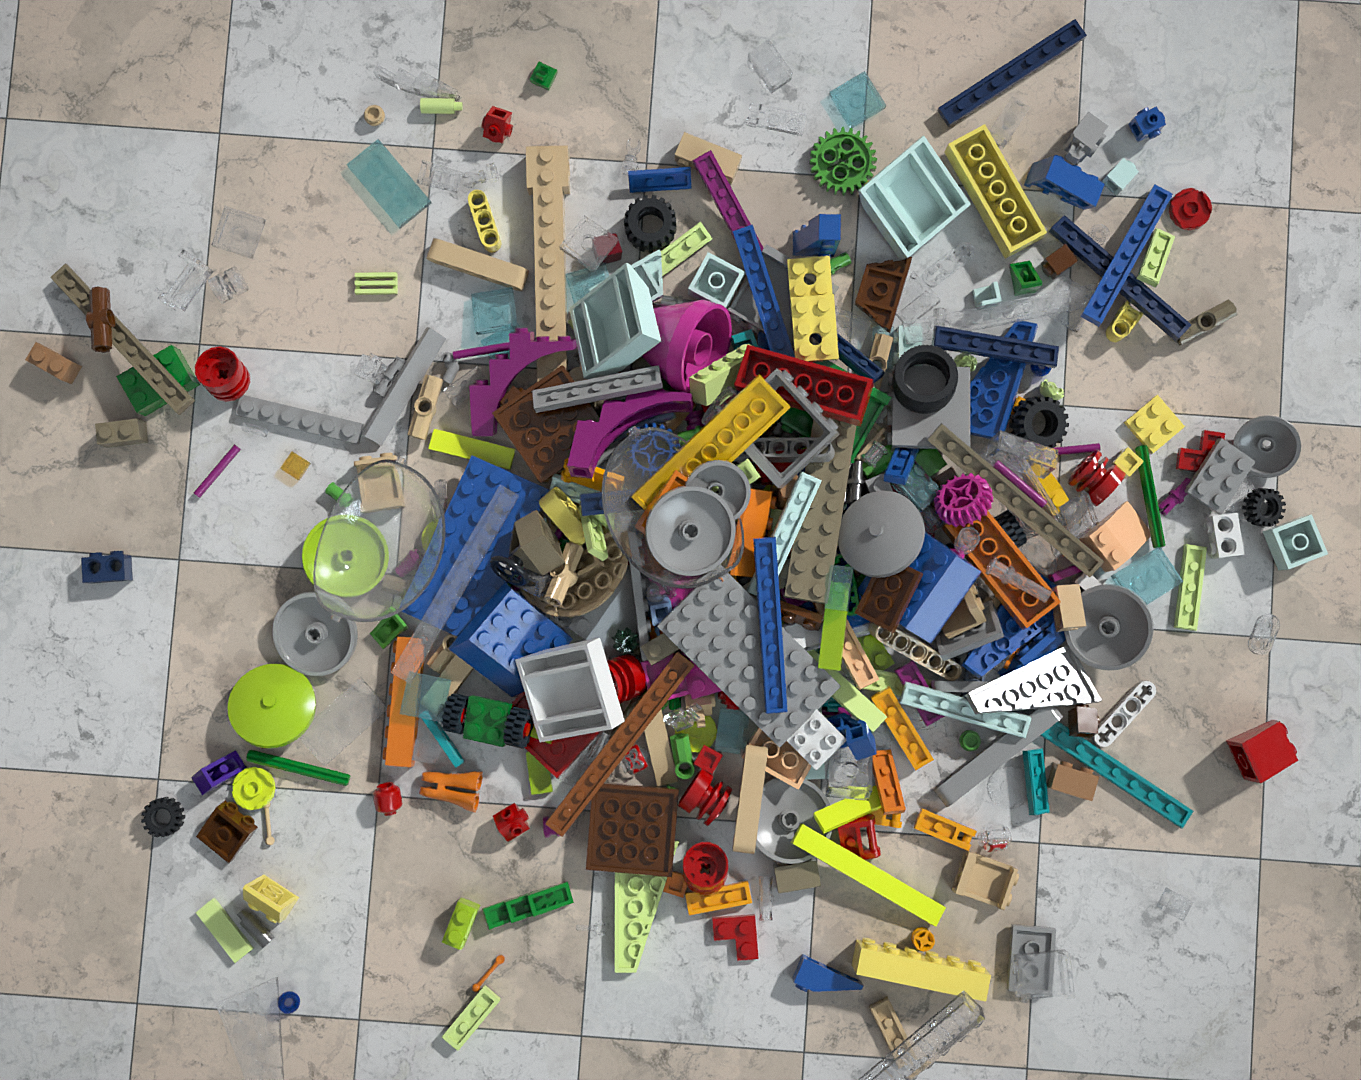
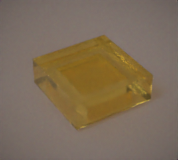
(295, 465)

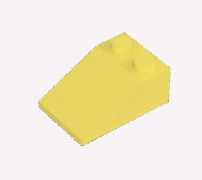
(269, 898)

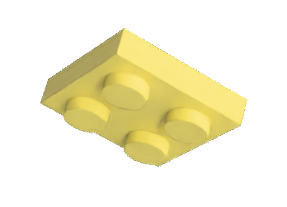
(1154, 424)

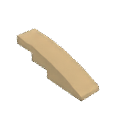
(660, 751)

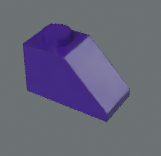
(218, 772)

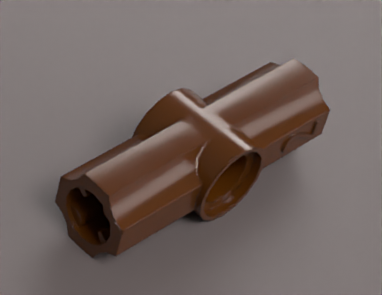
(100, 319)

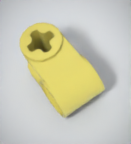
(1125, 320)

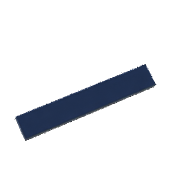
(995, 346)

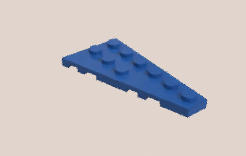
(996, 388)
(986, 657)

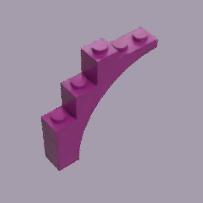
(486, 396)
(594, 437)

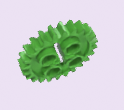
(833, 145)

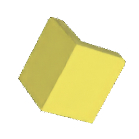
(1128, 461)

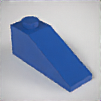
(820, 977)

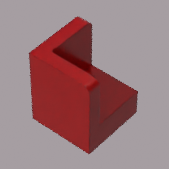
(708, 759)

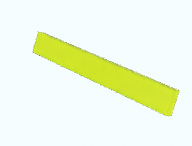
(868, 875)

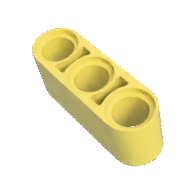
(484, 211)
(563, 514)

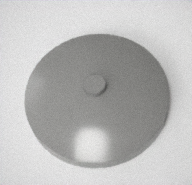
(690, 530)
(881, 534)
(1115, 630)
(310, 638)
(781, 815)

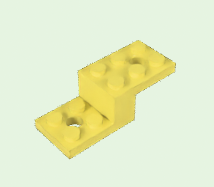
(812, 309)

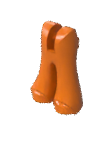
(468, 780)

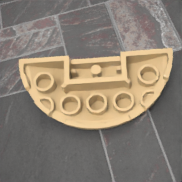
(594, 584)

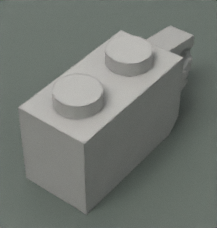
(1084, 137)

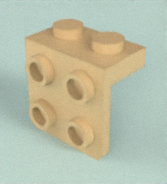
(966, 615)

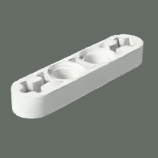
(1126, 716)

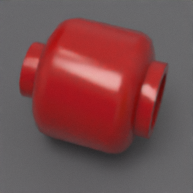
(387, 798)

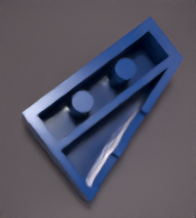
(1065, 180)
(819, 237)

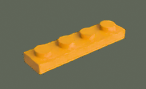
(902, 728)

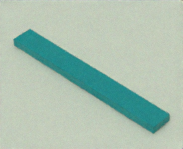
(1119, 774)

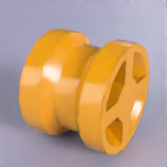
(927, 941)

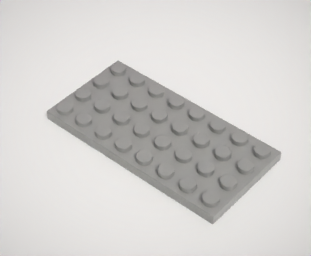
(721, 635)

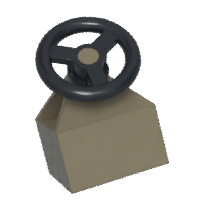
(532, 547)

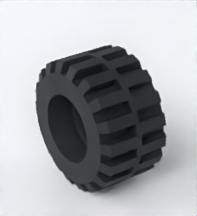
(646, 207)
(1053, 415)

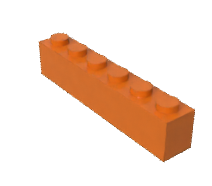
(402, 728)

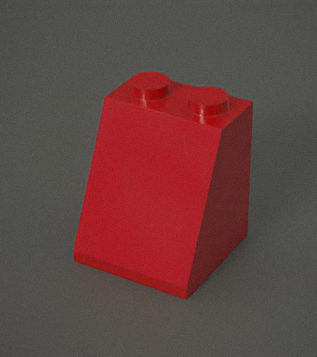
(1263, 751)

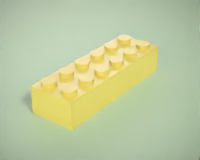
(995, 191)
(920, 969)

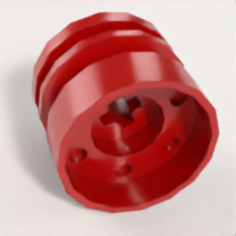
(222, 374)
(1096, 478)
(627, 677)
(705, 797)
(710, 857)

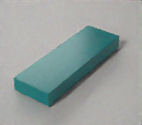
(445, 742)
(1036, 781)

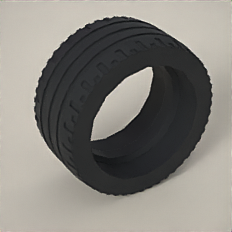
(925, 355)

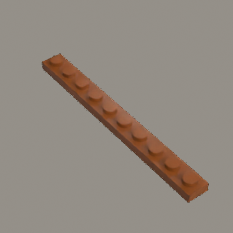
(619, 744)

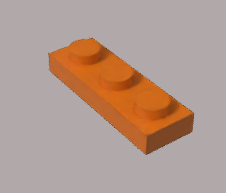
(887, 783)

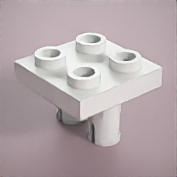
(816, 740)

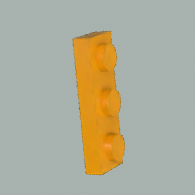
(728, 896)

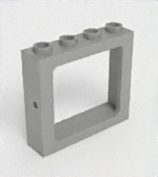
(780, 479)

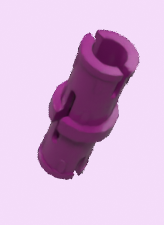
(1175, 497)

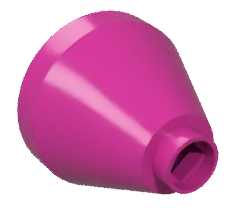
(691, 340)

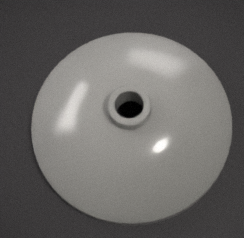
(1271, 459)
(731, 483)

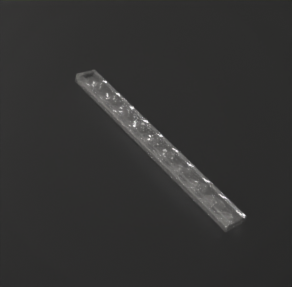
(1001, 313)
(455, 584)

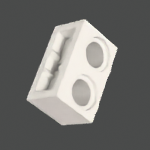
(1230, 535)

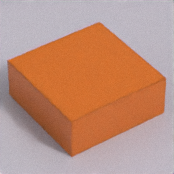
(675, 885)

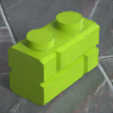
(461, 923)

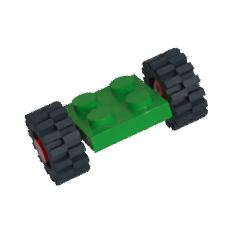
(487, 721)

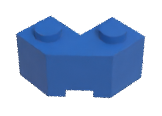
(857, 733)

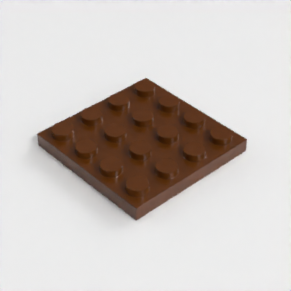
(545, 436)
(632, 830)

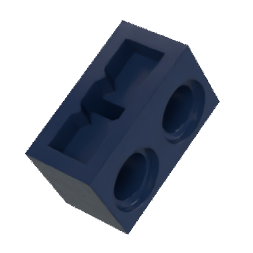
(107, 570)

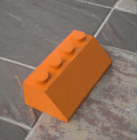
(755, 523)

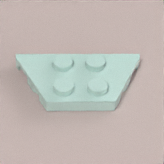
(650, 272)

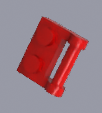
(851, 837)

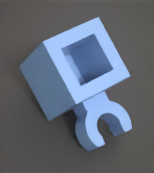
(658, 612)

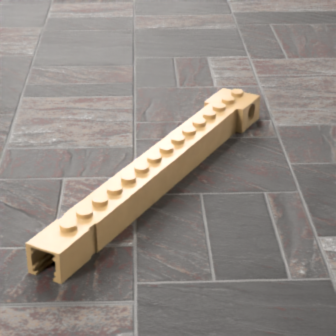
(548, 182)

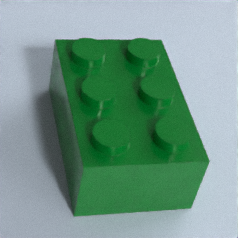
(140, 392)

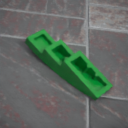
(527, 905)

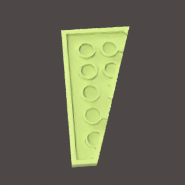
(635, 909)

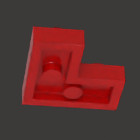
(1192, 459)
(740, 928)

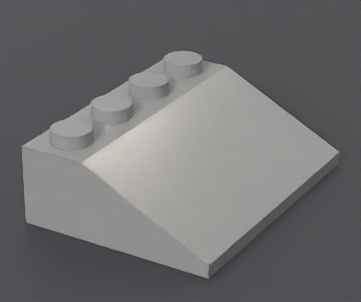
(613, 614)

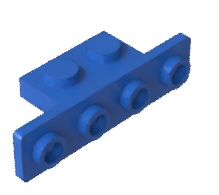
(1041, 645)

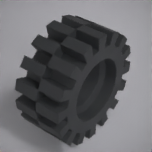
(1274, 507)
(150, 817)

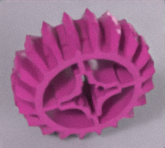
(963, 500)

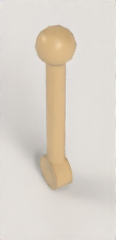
(269, 839)

